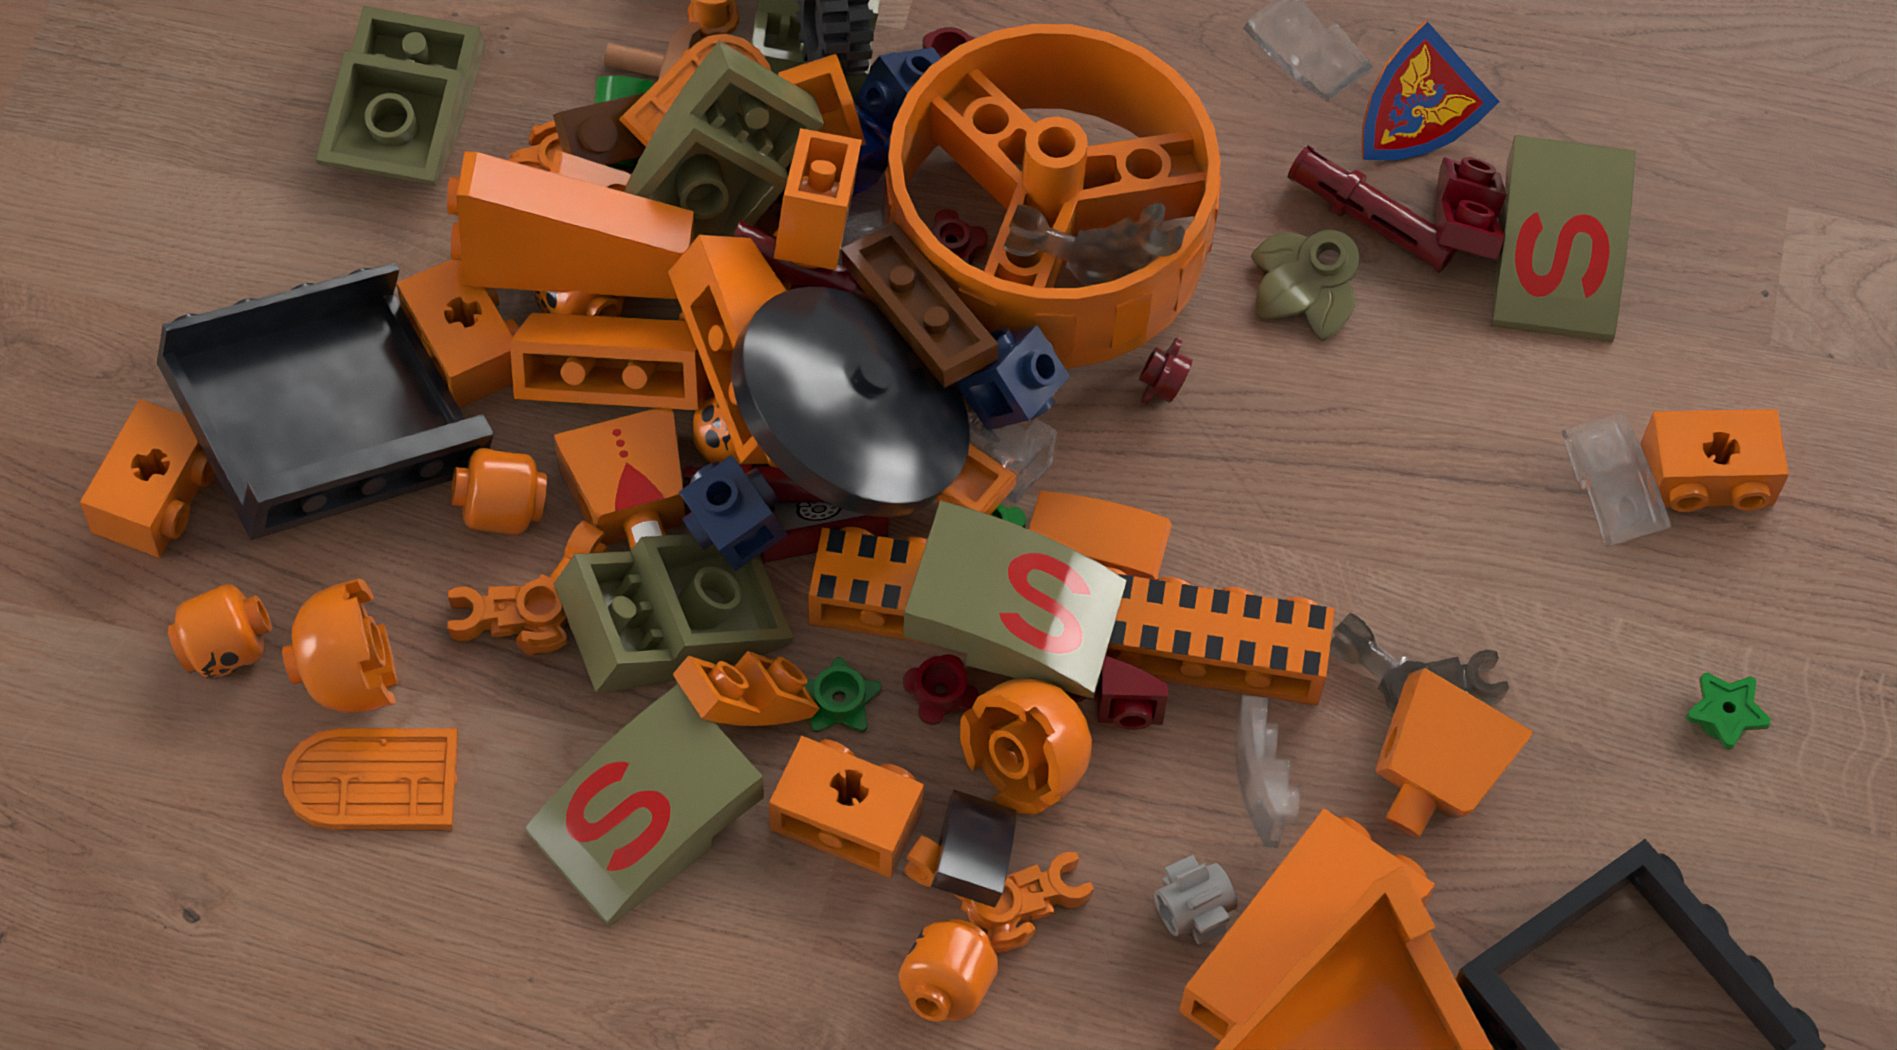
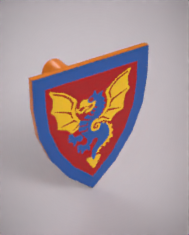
(1422, 100)

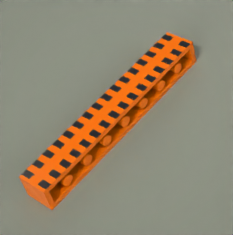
(1162, 625)

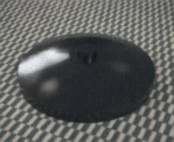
(847, 403)

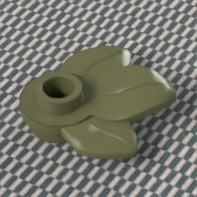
(1303, 284)

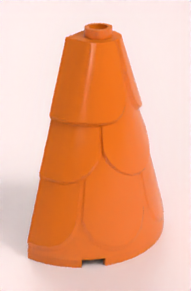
(1367, 986)

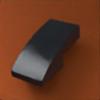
(975, 848)

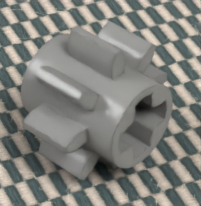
(1195, 899)

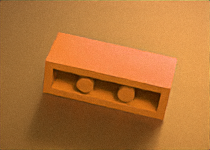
(607, 362)

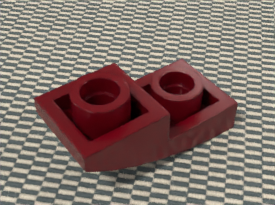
(1469, 206)
(1128, 696)

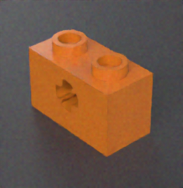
(817, 199)
(460, 330)
(1716, 458)
(147, 481)
(864, 833)

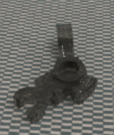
(1098, 253)
(1357, 644)

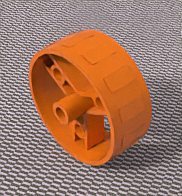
(974, 112)

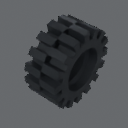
(837, 29)

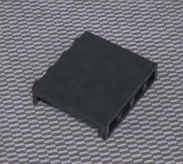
(316, 401)

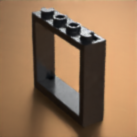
(1697, 925)

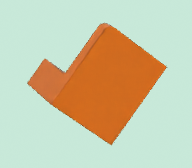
(829, 87)

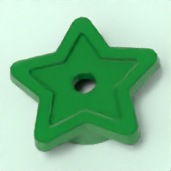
(845, 681)
(1724, 725)

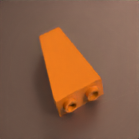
(561, 233)
(719, 290)
(1289, 919)

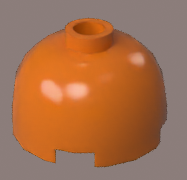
(341, 651)
(1027, 743)

